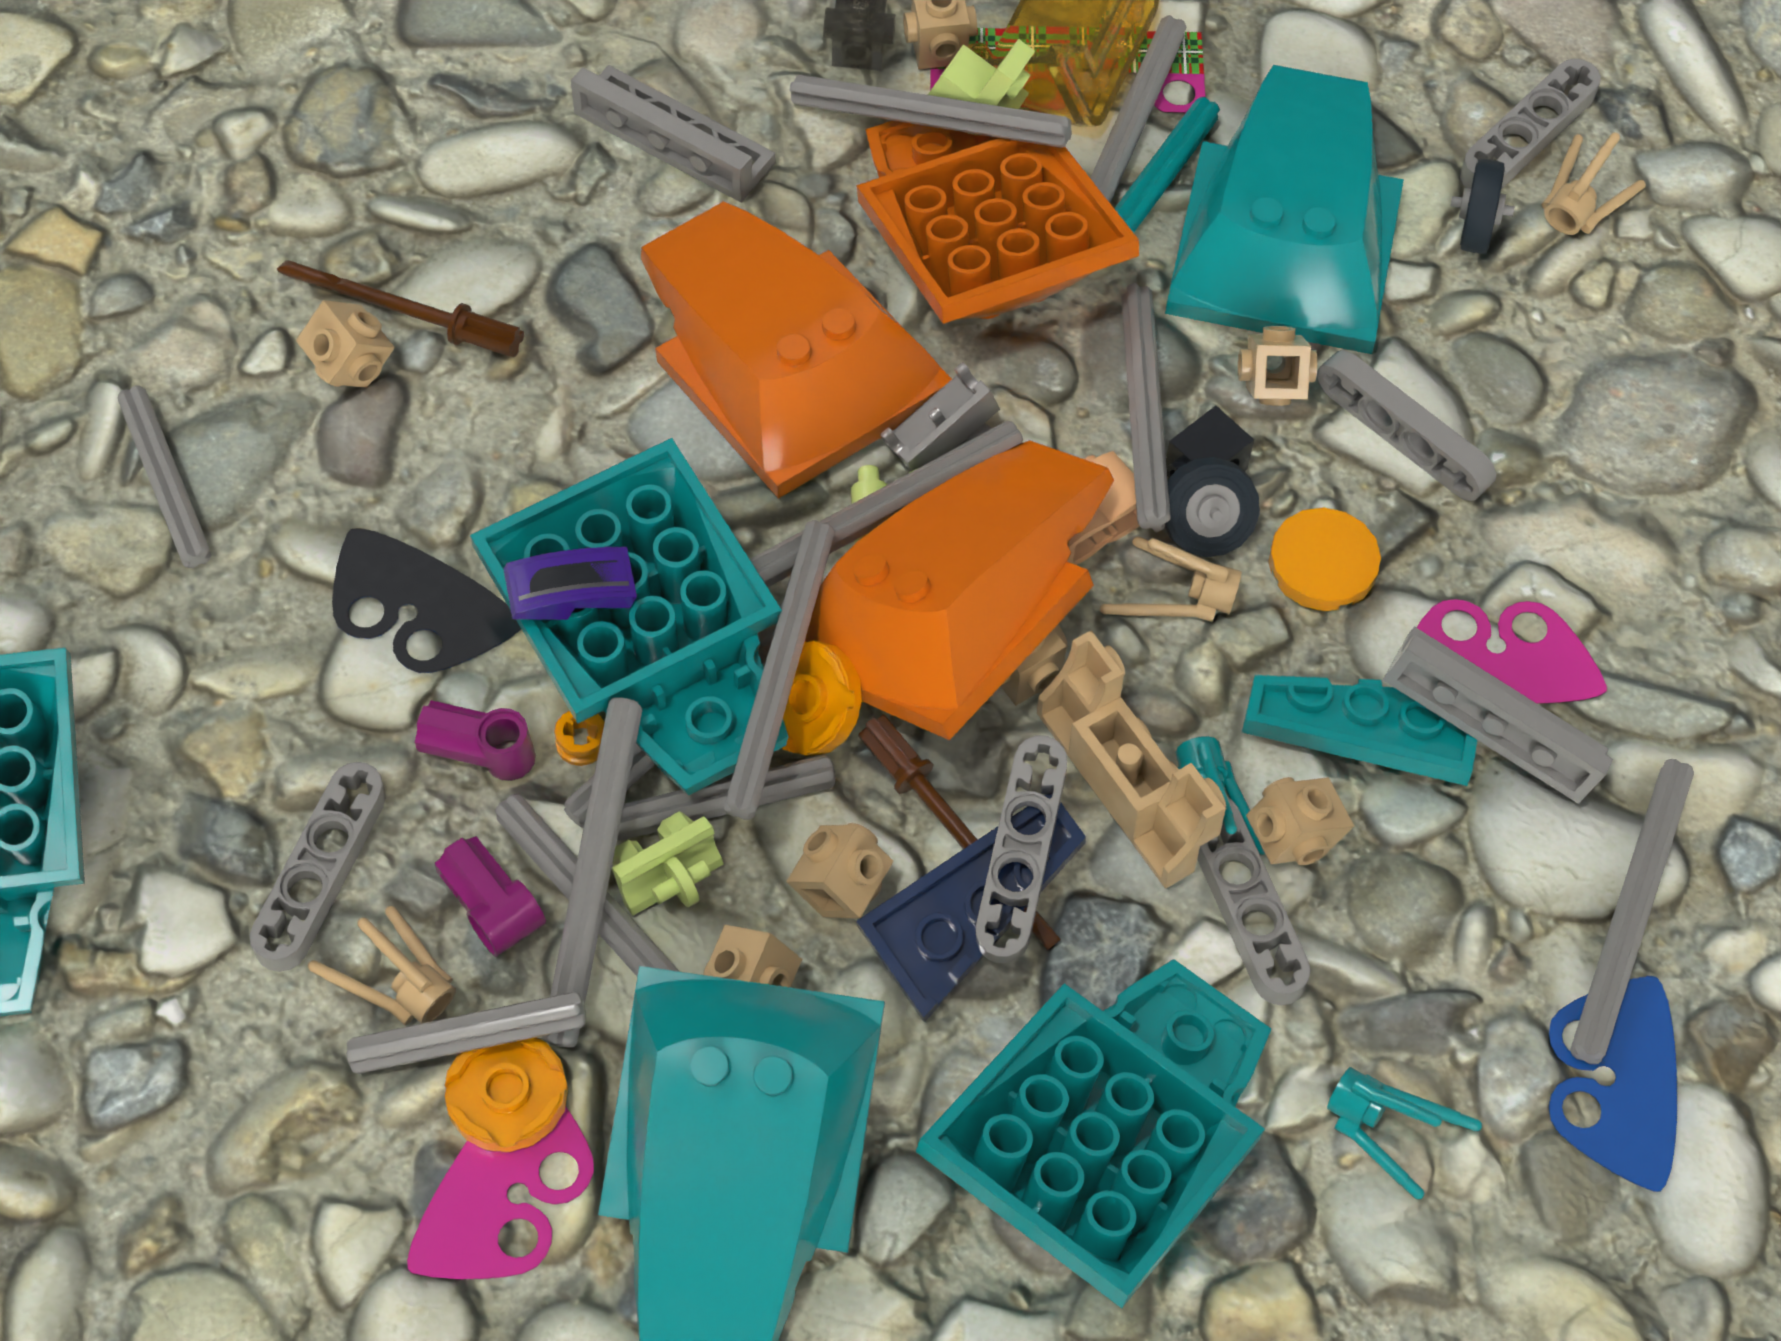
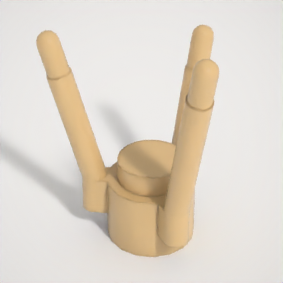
(1573, 204)
(1211, 584)
(420, 989)

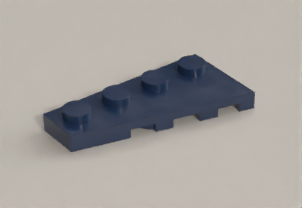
(930, 926)

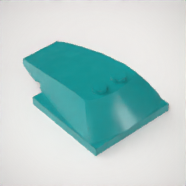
(1291, 217)
(688, 636)
(37, 812)
(1108, 1123)
(736, 1146)

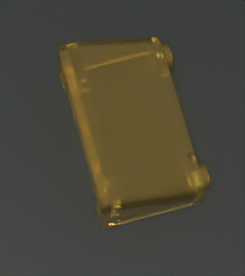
(1078, 53)

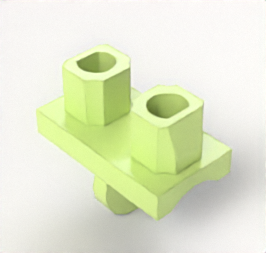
(667, 867)

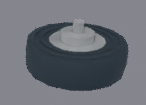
(1482, 206)
(1211, 507)

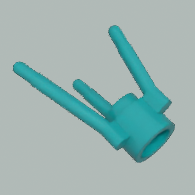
(1208, 759)
(1364, 1100)

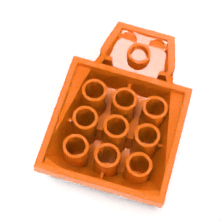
(988, 218)
(782, 346)
(961, 584)

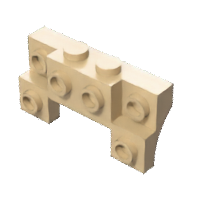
(1154, 802)

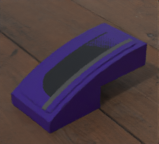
(560, 581)

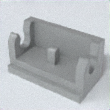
(942, 420)

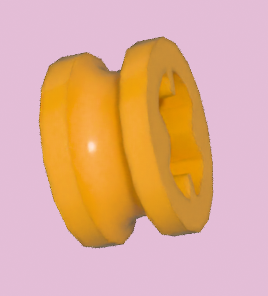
(571, 752)

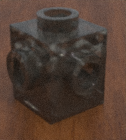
(859, 32)

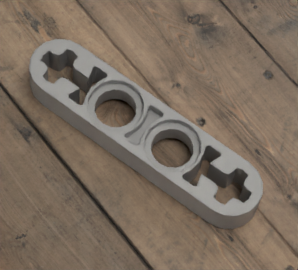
(1535, 129)
(1406, 425)
(1017, 847)
(311, 862)
(1255, 895)

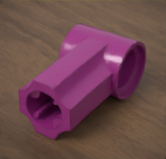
(473, 738)
(495, 906)

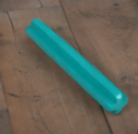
(1167, 162)

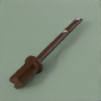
(462, 324)
(911, 773)

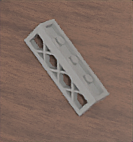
(671, 131)
(1498, 716)

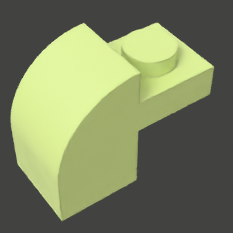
(977, 81)

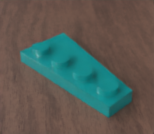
(1359, 724)

